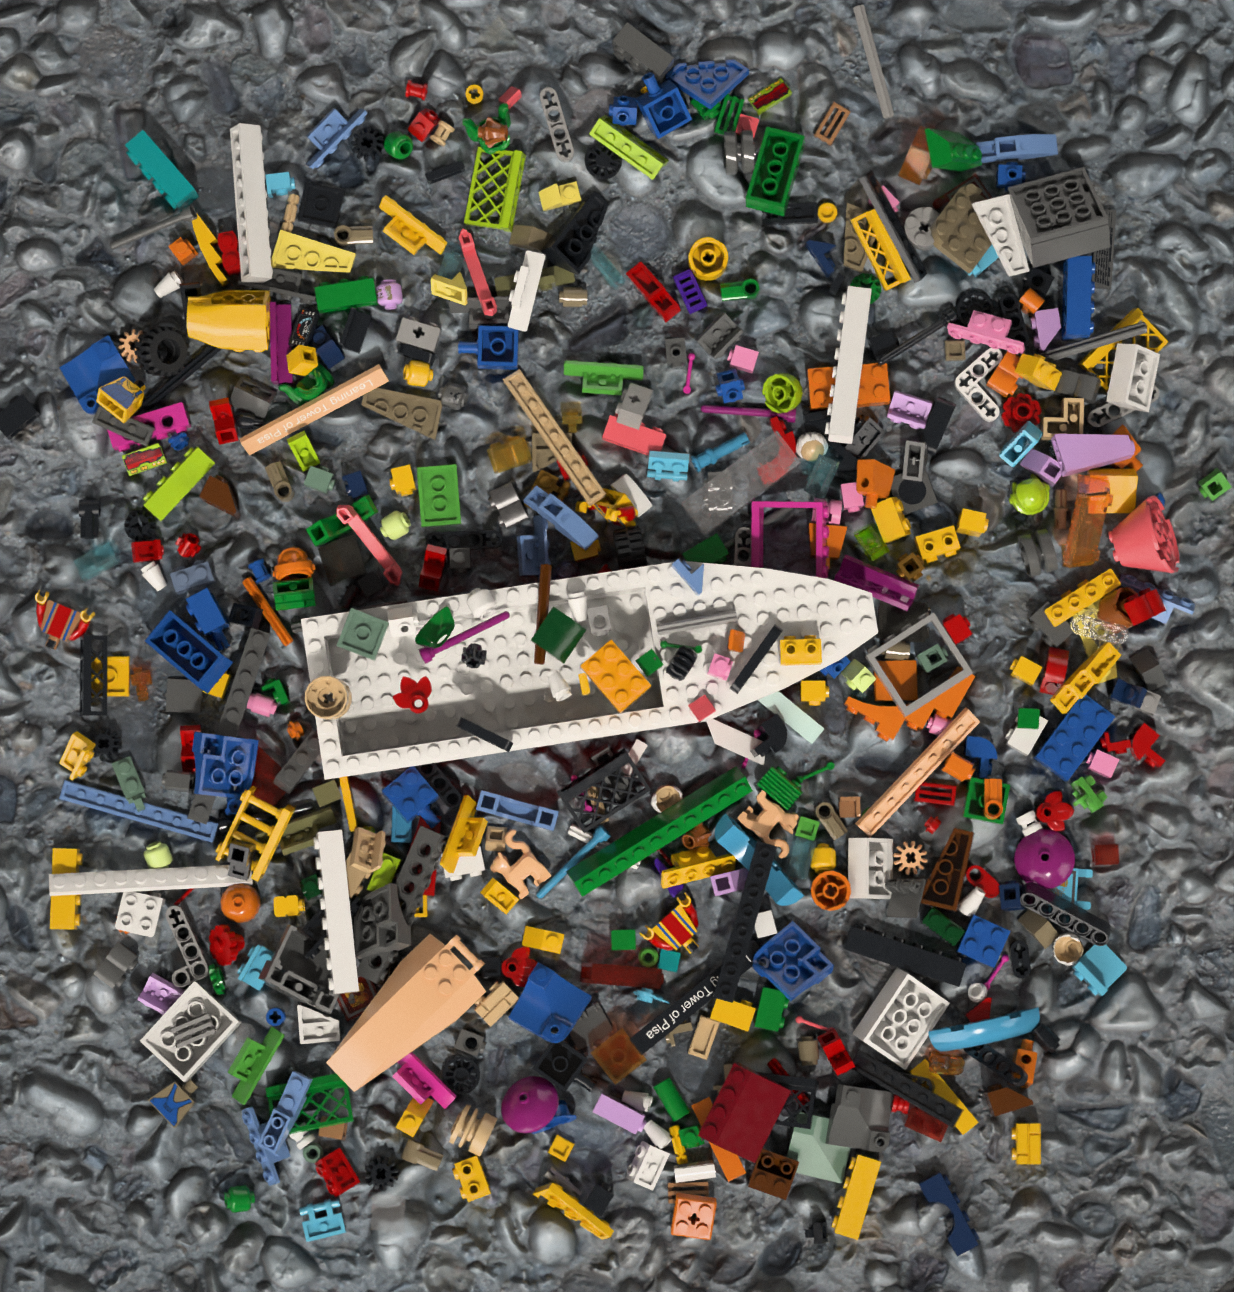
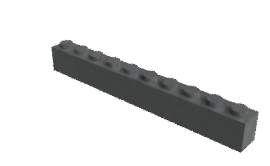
(234, 708)

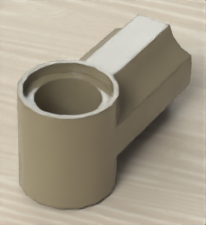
(356, 234)
(279, 480)
(831, 822)
(417, 1153)

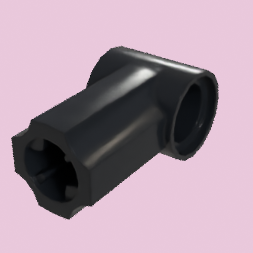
(89, 512)

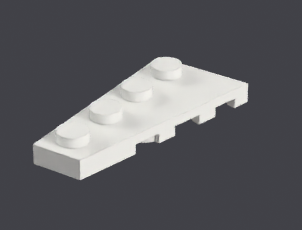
(1002, 229)

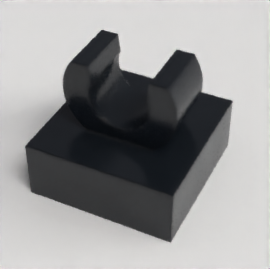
(818, 1231)

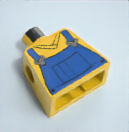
(121, 397)

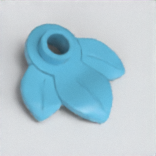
(647, 996)

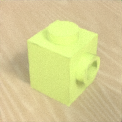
(858, 676)

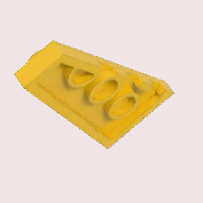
(574, 1210)

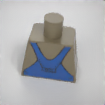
(175, 1101)

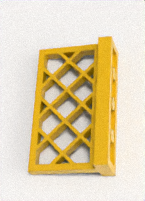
(1096, 355)

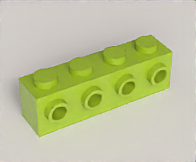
(178, 483)

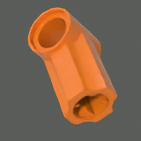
(1030, 301)
(992, 796)

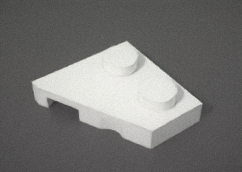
(317, 1027)

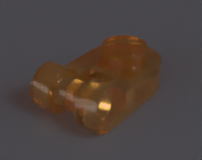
(945, 1063)

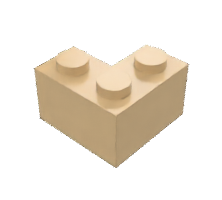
(1070, 422)

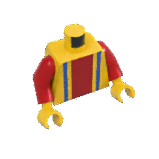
(613, 507)
(675, 928)

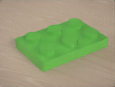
(439, 495)

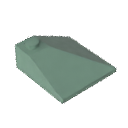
(813, 1153)

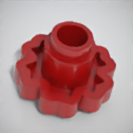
(1019, 411)
(225, 944)

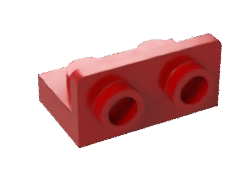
(337, 1172)

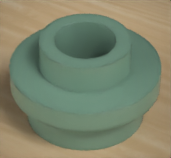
(312, 1159)

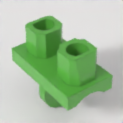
(1085, 795)

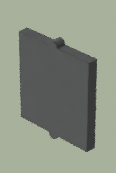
(183, 696)

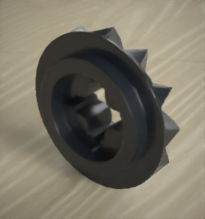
(147, 530)

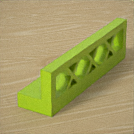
(628, 147)

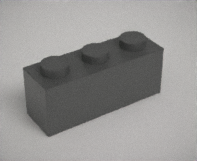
(298, 764)

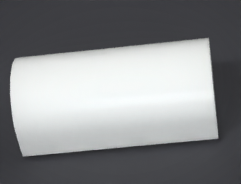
(694, 1171)

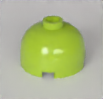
(782, 392)

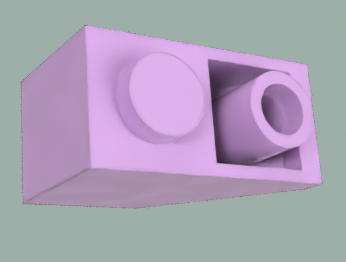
(1046, 327)
(1042, 466)
(729, 882)

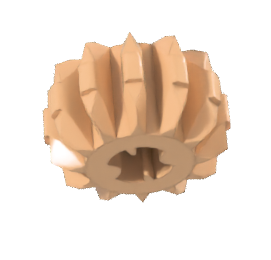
(128, 350)
(917, 857)

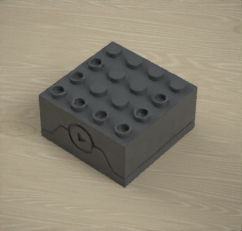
(1059, 217)

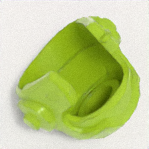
(1030, 496)

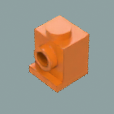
(183, 250)

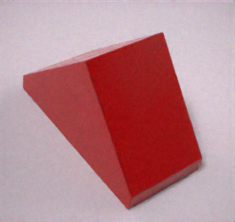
(979, 1011)

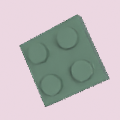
(363, 634)

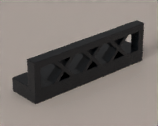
(85, 675)

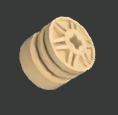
(317, 702)
(472, 1130)

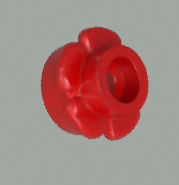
(932, 824)

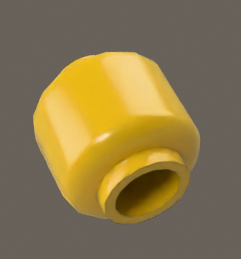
(417, 373)
(823, 858)

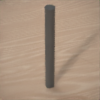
(767, 520)

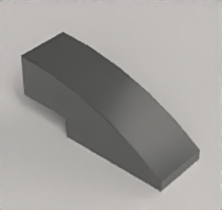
(600, 755)

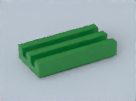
(734, 100)

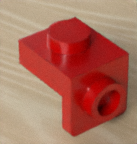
(423, 124)
(147, 551)
(1119, 747)

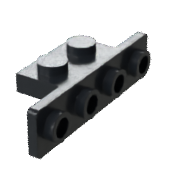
(316, 932)

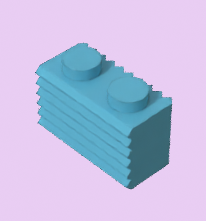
(1020, 443)

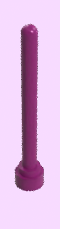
(789, 416)
(428, 653)

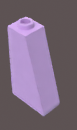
(1089, 451)

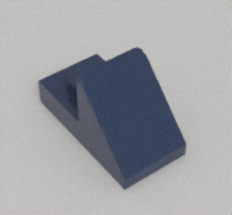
(819, 251)
(326, 348)
(1128, 693)

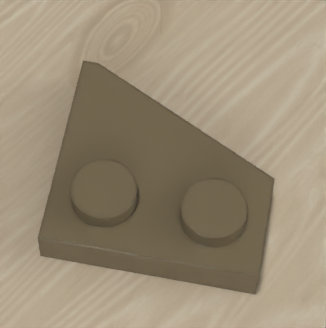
(541, 454)

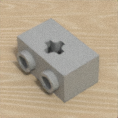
(427, 342)
(634, 405)

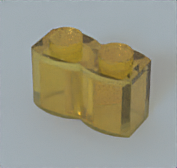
(509, 455)

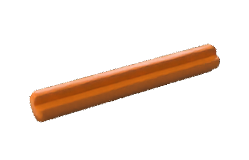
(268, 612)

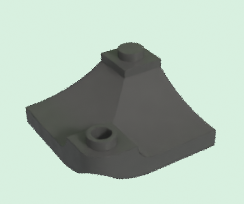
(380, 924)
(860, 1118)

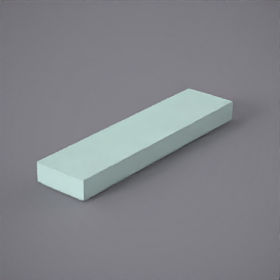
(792, 716)

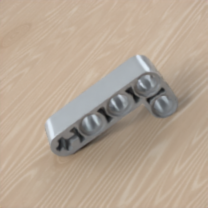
(184, 944)

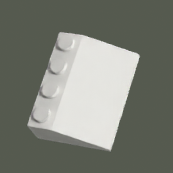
(190, 1006)
(901, 1018)

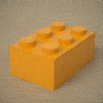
(615, 676)

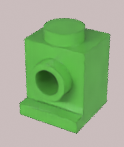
(1221, 485)

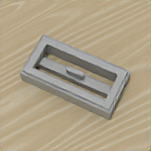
(177, 1037)

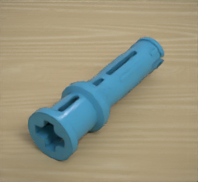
(711, 456)

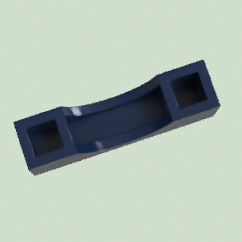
(961, 1236)

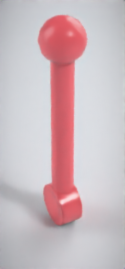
(799, 1019)

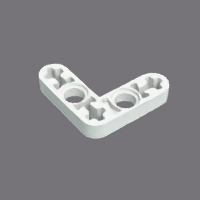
(974, 387)

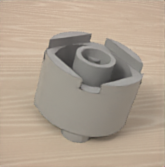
(920, 217)

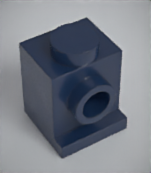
(356, 485)
(1006, 890)

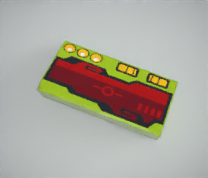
(770, 96)
(144, 459)

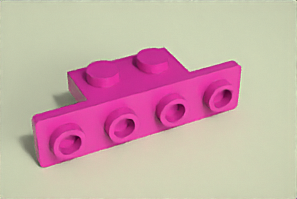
(422, 1082)

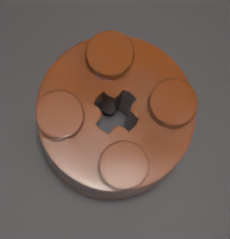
(1112, 608)

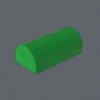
(671, 1099)

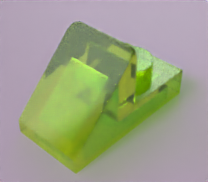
(871, 543)

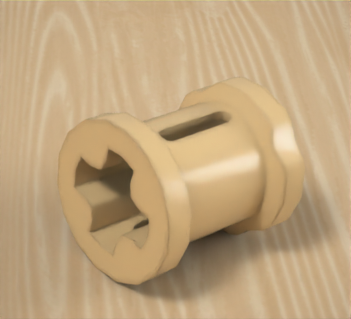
(437, 137)

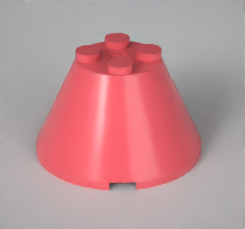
(1146, 539)

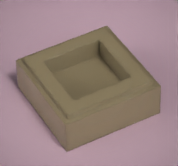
(955, 350)

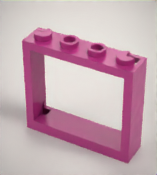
(822, 531)

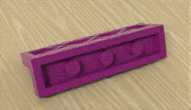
(279, 338)
(877, 581)

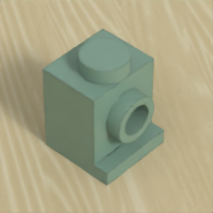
(926, 664)

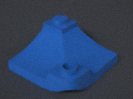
(94, 369)
(223, 763)
(792, 961)
(549, 1005)

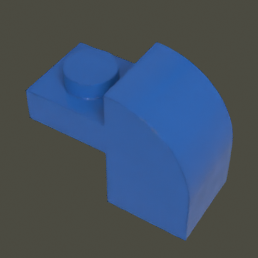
(984, 750)

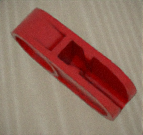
(985, 882)

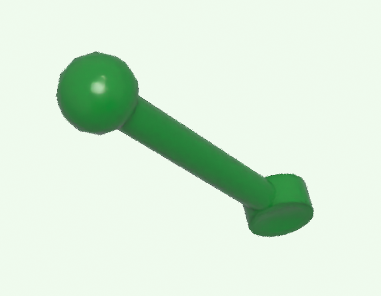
(697, 649)
(829, 766)

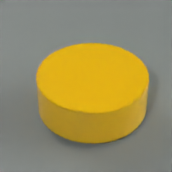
(827, 212)

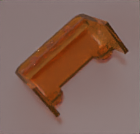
(1086, 522)

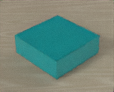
(669, 960)

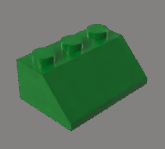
(952, 150)

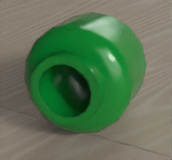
(398, 145)
(239, 1198)

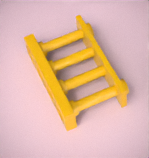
(274, 832)

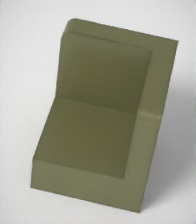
(327, 793)

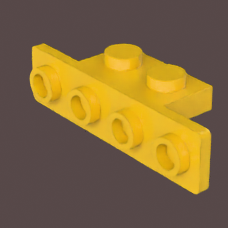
(409, 230)
(1083, 597)
(464, 836)
(696, 865)

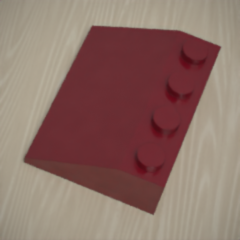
(744, 1112)

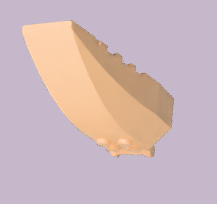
(414, 1005)

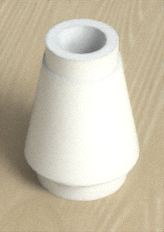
(168, 284)
(154, 576)
(578, 605)
(558, 685)
(971, 903)
(637, 1100)
(657, 1134)

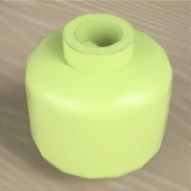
(395, 525)
(157, 855)

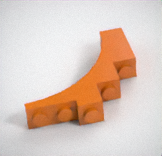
(890, 718)

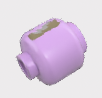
(389, 294)

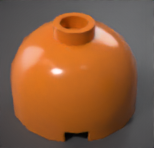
(830, 890)
(240, 903)

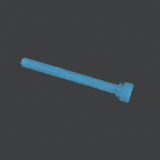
(600, 835)

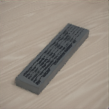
(1104, 258)

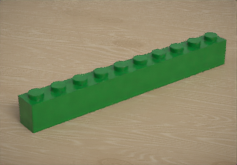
(659, 831)

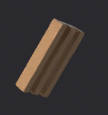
(823, 138)
(687, 1184)

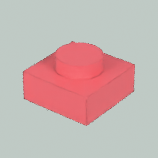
(747, 123)

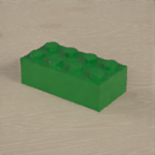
(775, 171)

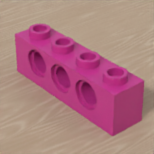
(156, 417)

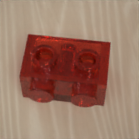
(925, 1124)

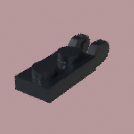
(795, 214)

